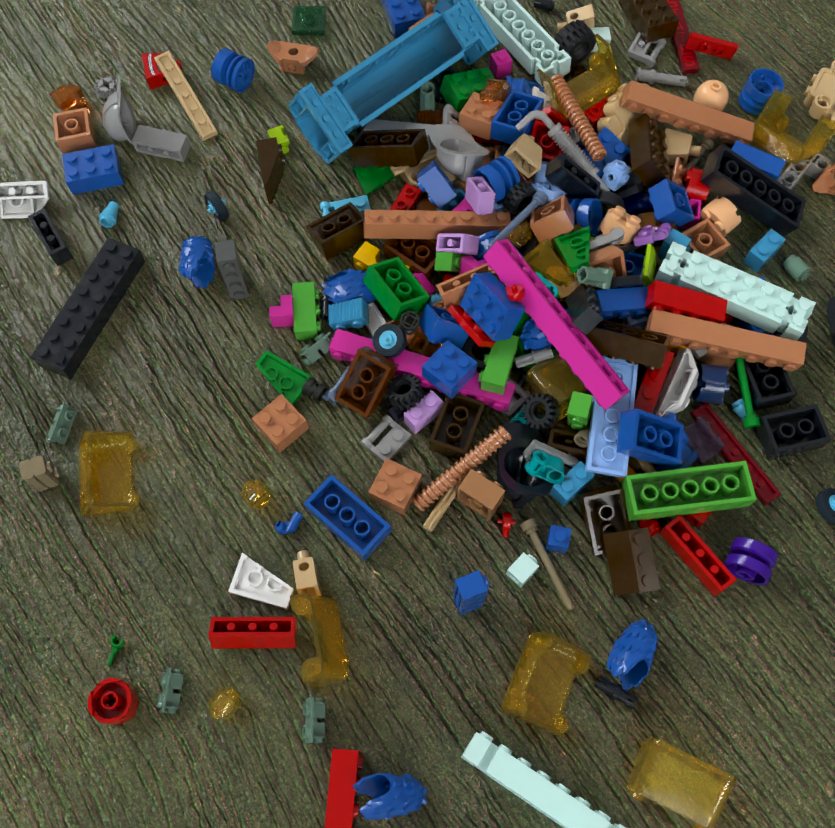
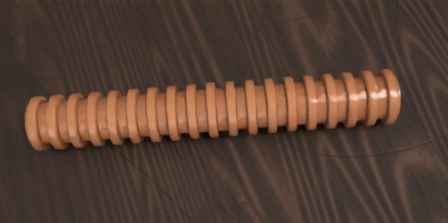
(578, 119)
(461, 468)

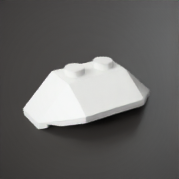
(22, 198)
(677, 385)

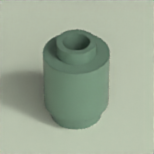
(796, 268)

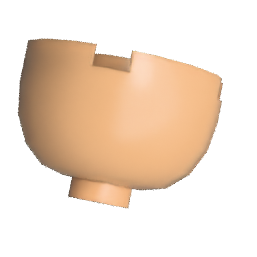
(712, 94)

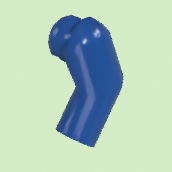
(289, 526)

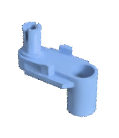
(543, 184)

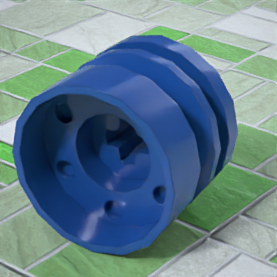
(232, 70)
(759, 89)
(499, 175)
(587, 213)

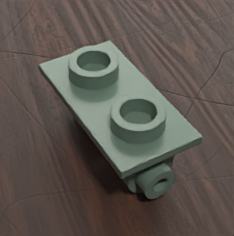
(311, 352)
(63, 422)
(168, 699)
(312, 729)

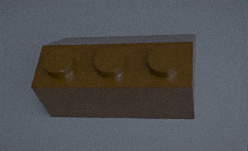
(337, 230)
(631, 561)

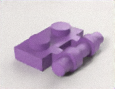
(649, 234)

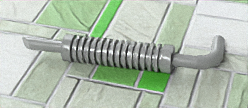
(565, 143)

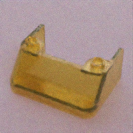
(592, 85)
(771, 134)

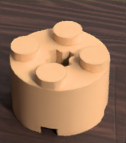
(721, 214)
(618, 218)

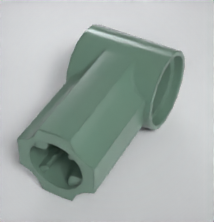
(427, 97)
(598, 277)

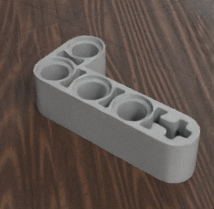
(811, 167)

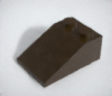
(271, 165)
(603, 513)

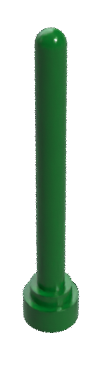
(751, 419)

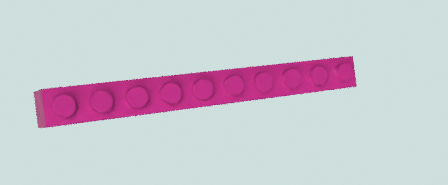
(557, 325)
(346, 344)

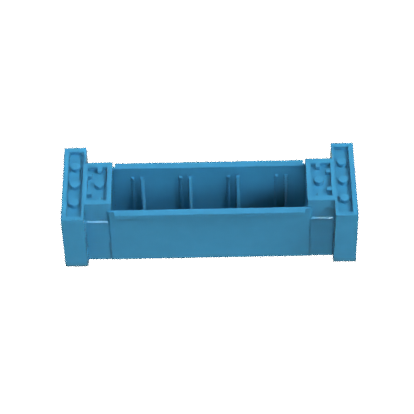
(390, 75)

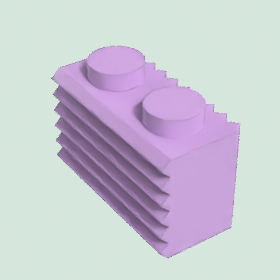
(479, 195)
(457, 243)
(423, 412)

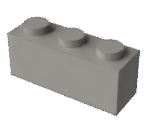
(161, 143)

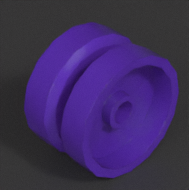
(751, 561)

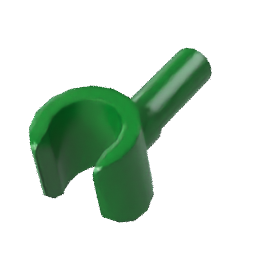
(116, 647)

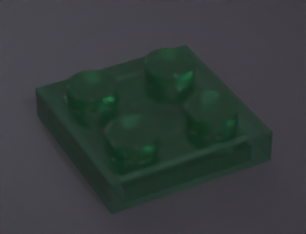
(309, 20)

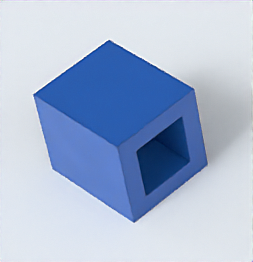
(558, 539)

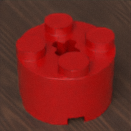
(693, 186)
(106, 691)

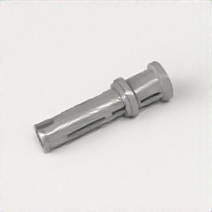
(652, 76)

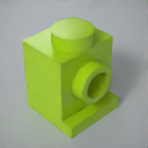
(282, 138)

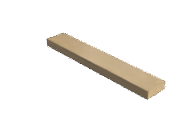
(186, 95)

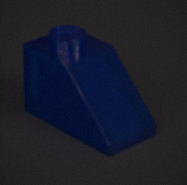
(638, 204)

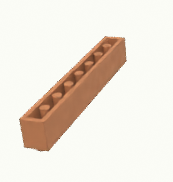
(686, 114)
(428, 224)
(728, 340)

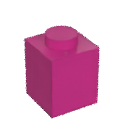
(500, 64)

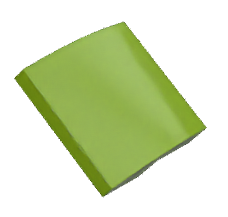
(649, 265)

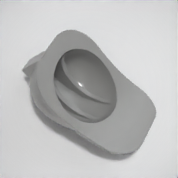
(118, 116)
(457, 149)

